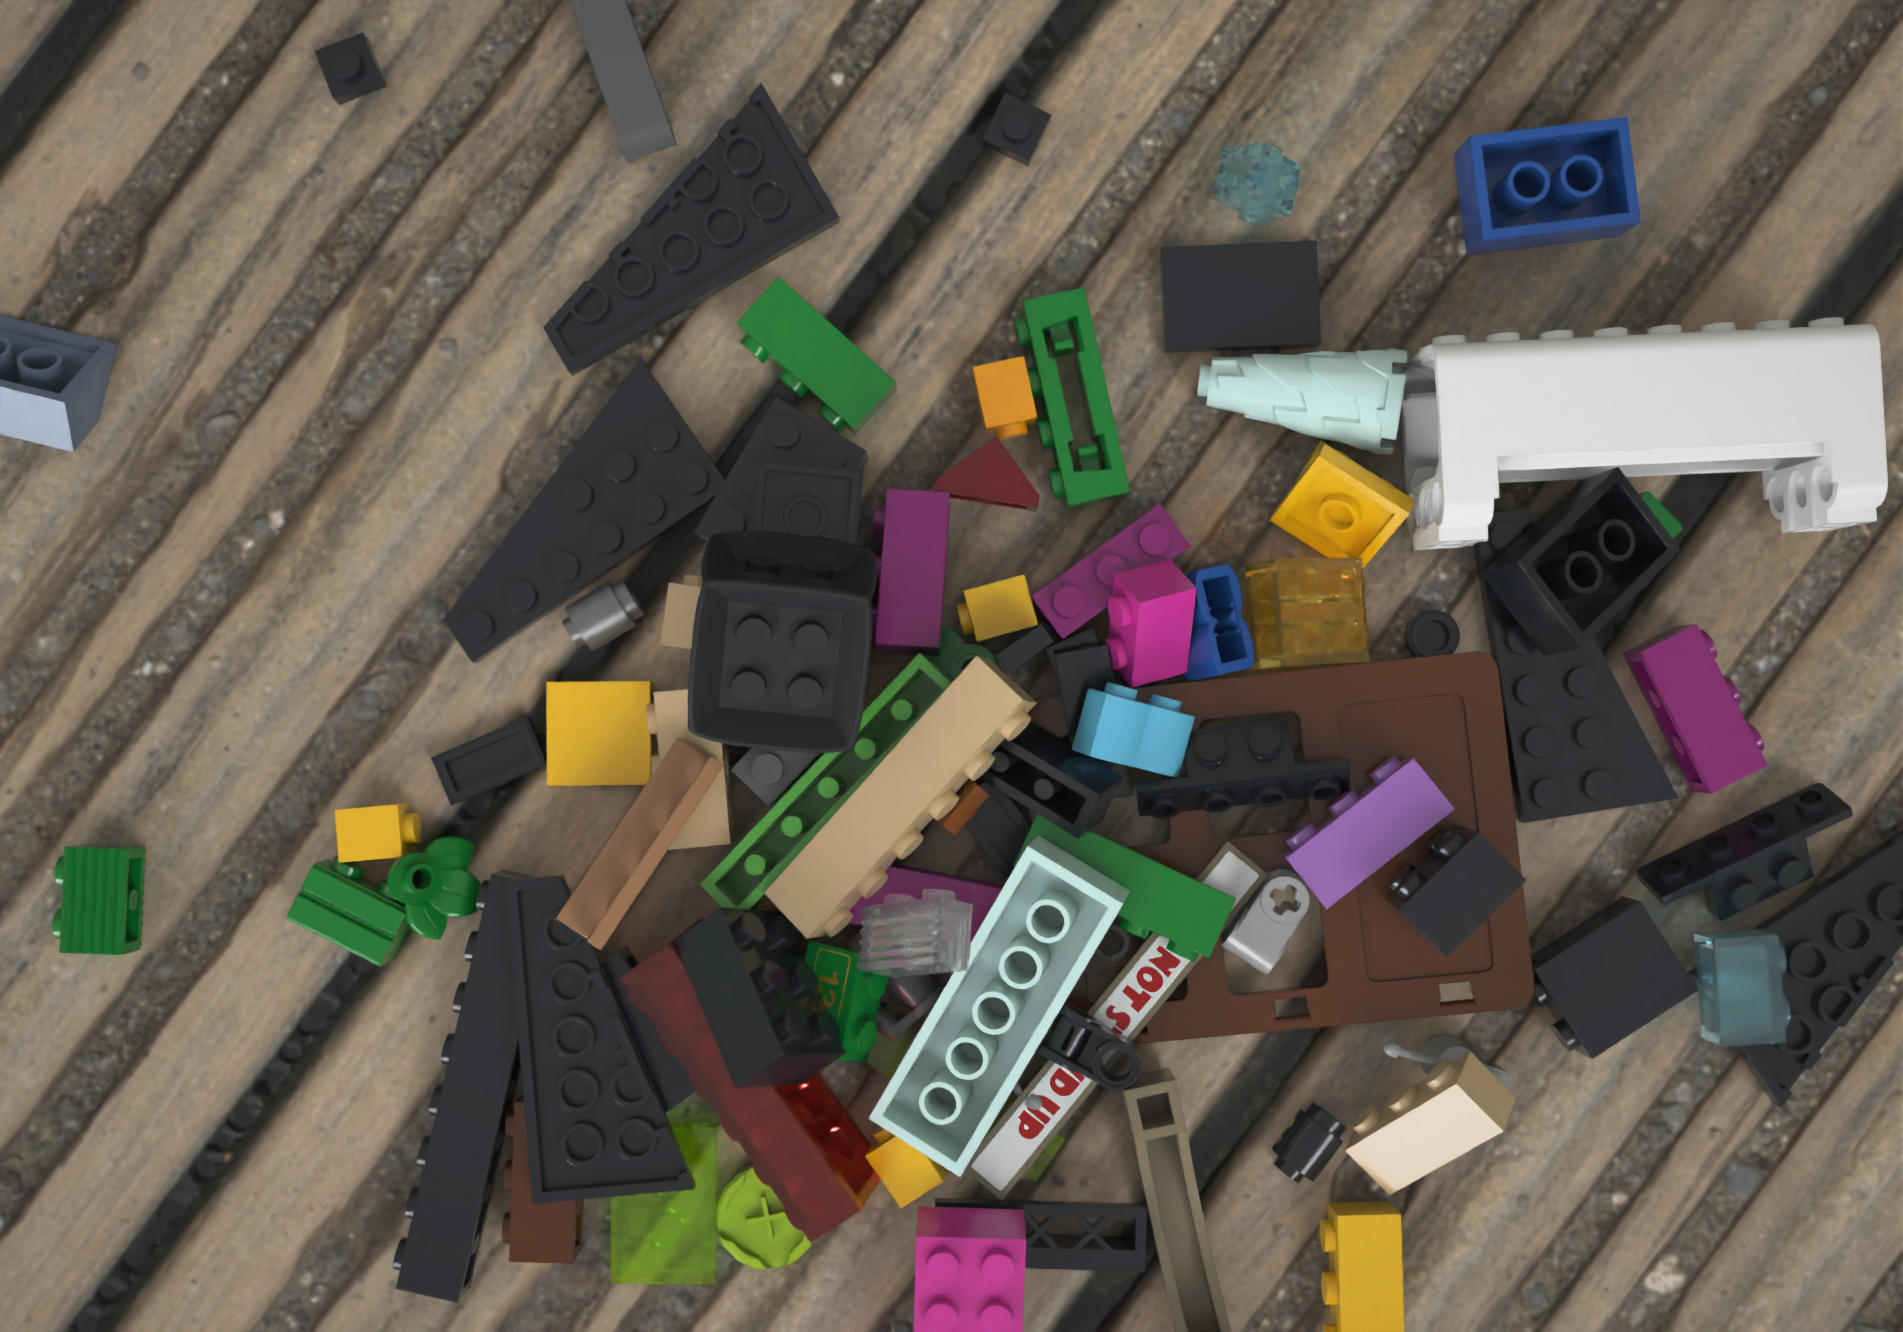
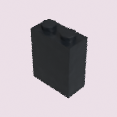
(1608, 978)

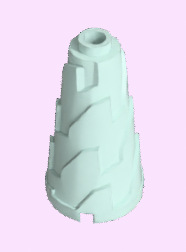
(1318, 394)

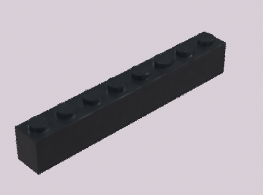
(469, 1114)

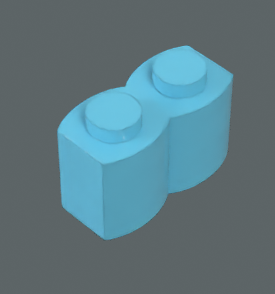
(1133, 731)

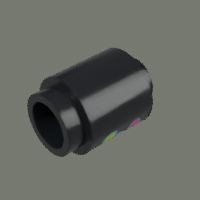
(1308, 1143)

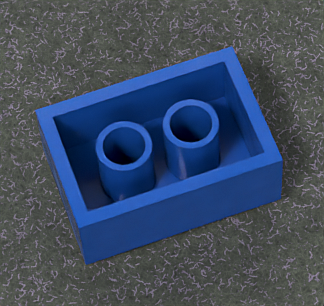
(1547, 186)

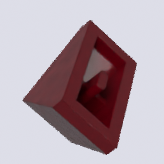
(990, 478)

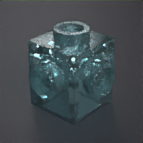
(1257, 182)

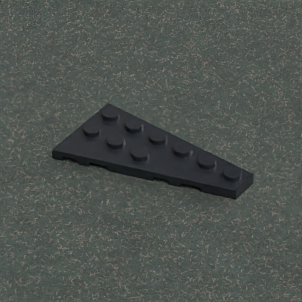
(608, 499)
(1564, 713)

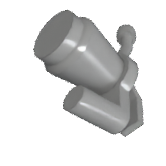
(1438, 1049)

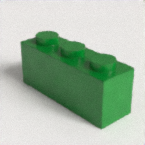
(815, 358)

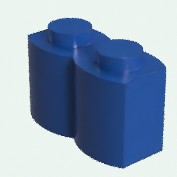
(1219, 634)

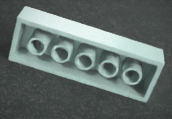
(1002, 1007)

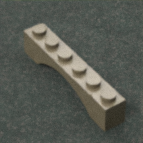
(1174, 1203)

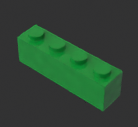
(1159, 896)

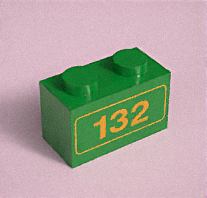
(848, 995)

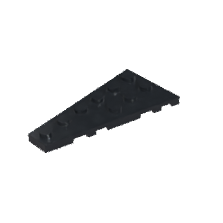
(712, 226)
(1836, 954)
(585, 1088)

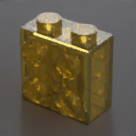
(1307, 612)

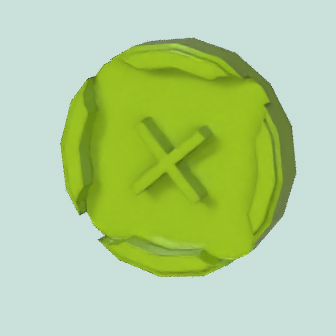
(756, 1225)

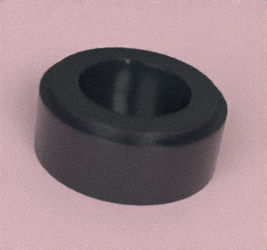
(1431, 634)

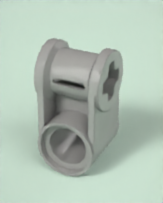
(1261, 927)

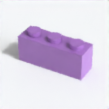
(1366, 829)

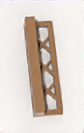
(639, 843)

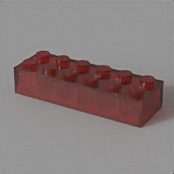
(792, 1133)

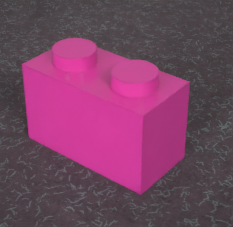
(1150, 622)

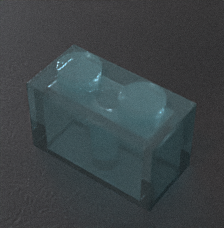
(1741, 987)

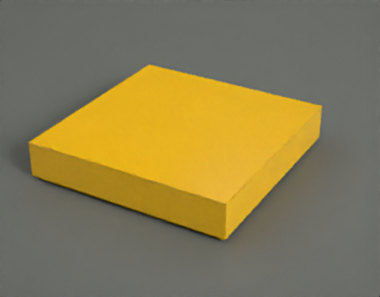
(598, 733)

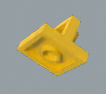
(1341, 507)

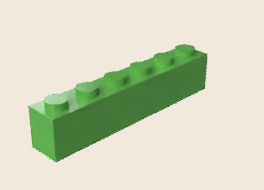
(823, 789)

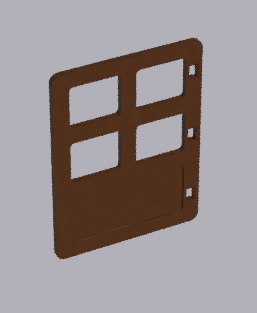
(1377, 965)

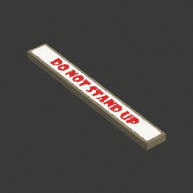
(1123, 1006)

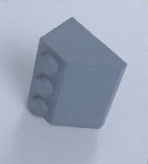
(51, 383)

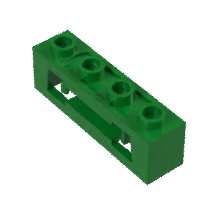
(1053, 317)

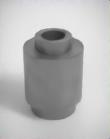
(602, 614)

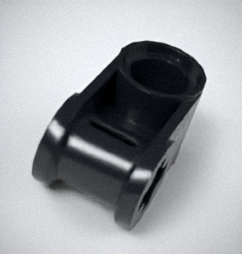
(1088, 1046)

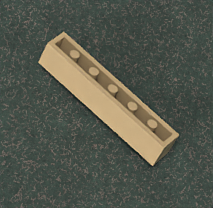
(901, 798)

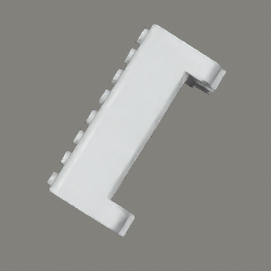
(1654, 405)

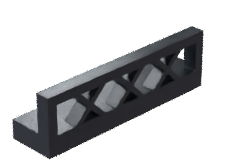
(1068, 1251)

